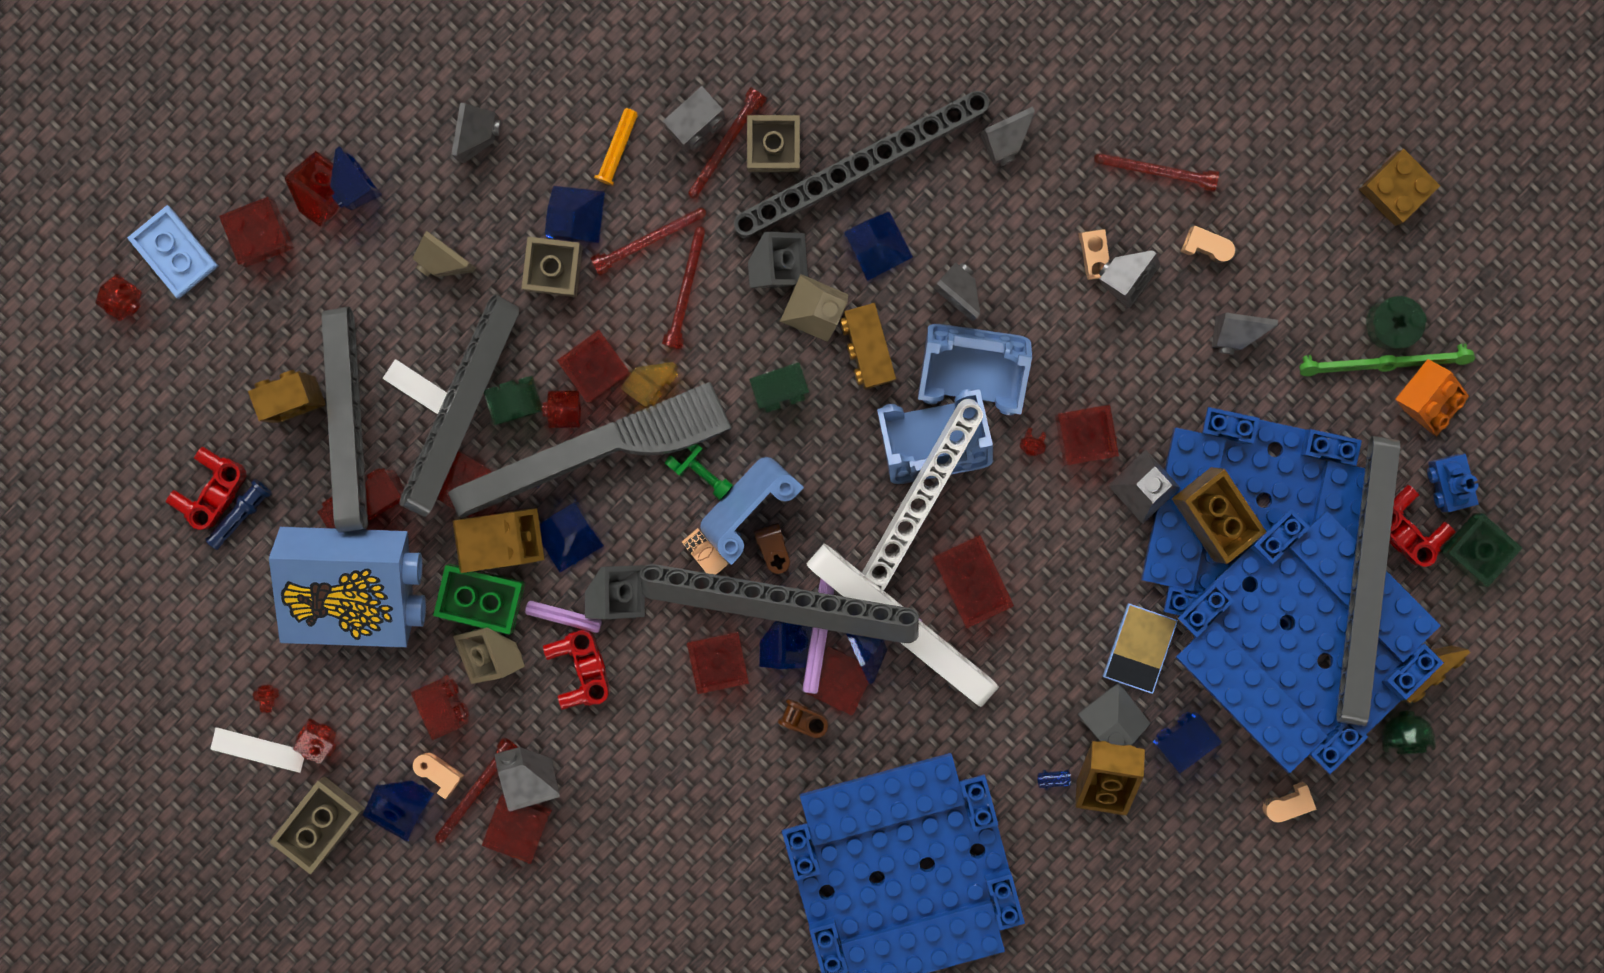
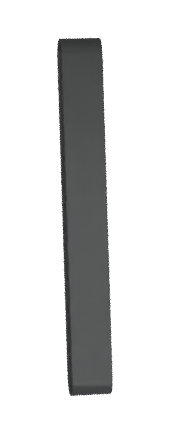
(459, 406)
(344, 420)

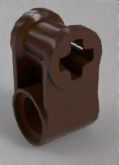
(770, 544)
(802, 719)

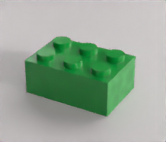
(479, 599)

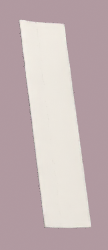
(415, 386)
(257, 750)

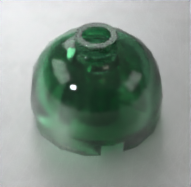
(1408, 734)

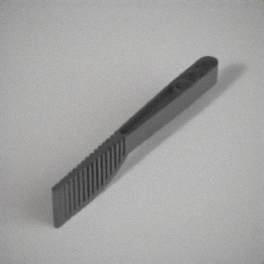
(653, 431)

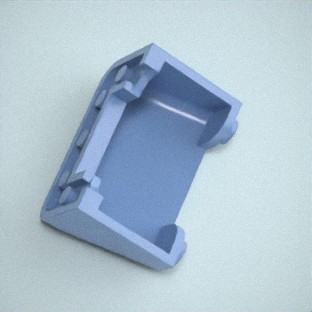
(975, 360)
(912, 435)
(761, 479)

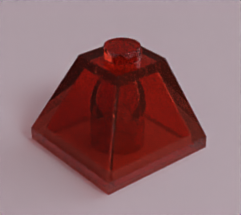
(311, 188)

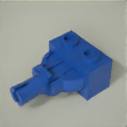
(1453, 483)

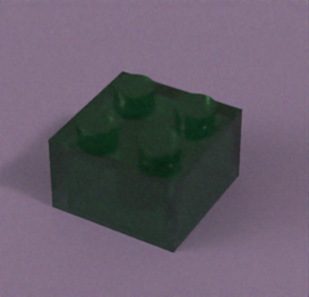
(779, 386)
(1481, 549)

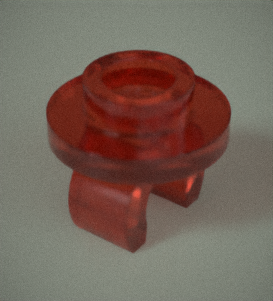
(1031, 445)
(266, 696)

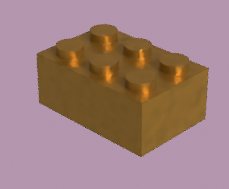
(867, 346)
(287, 397)
(1219, 515)
(1110, 777)

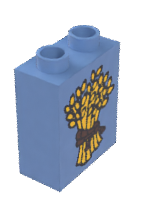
(345, 587)

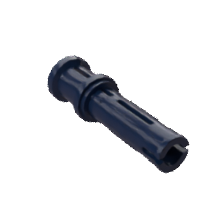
(245, 505)

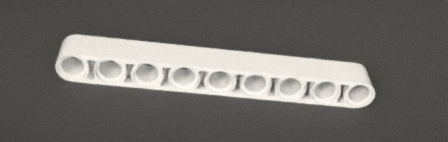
(927, 493)
(928, 646)

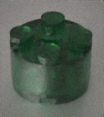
(1410, 321)
(513, 400)

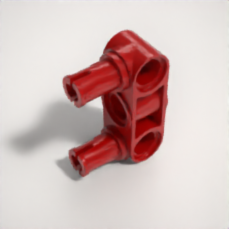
(216, 494)
(1406, 536)
(588, 666)

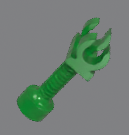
(720, 487)

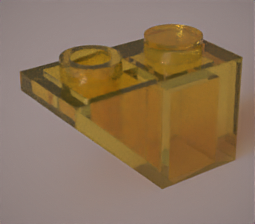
(647, 381)

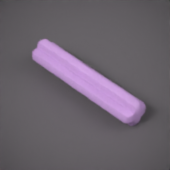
(562, 616)

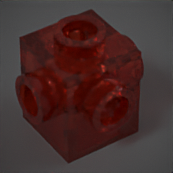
(118, 297)
(562, 409)
(315, 741)

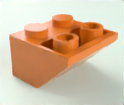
(1432, 397)

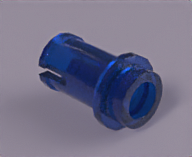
(1053, 779)

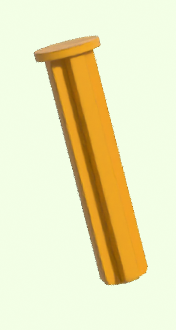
(617, 147)

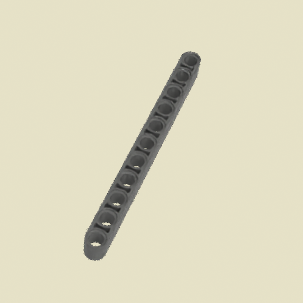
(869, 154)
(1368, 581)
(780, 603)

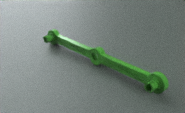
(1386, 363)

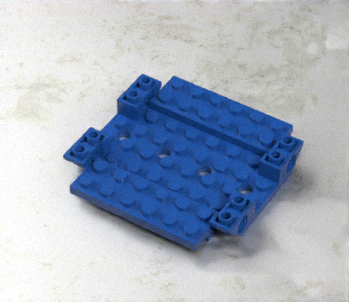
(1307, 476)
(1272, 674)
(915, 915)

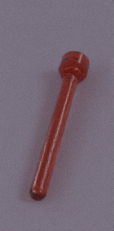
(753, 101)
(1206, 179)
(603, 262)
(674, 337)
(503, 745)

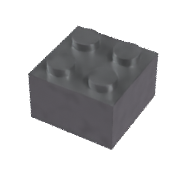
(694, 120)

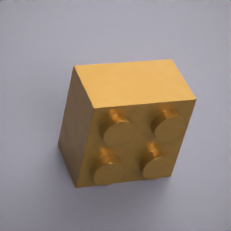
(1399, 187)

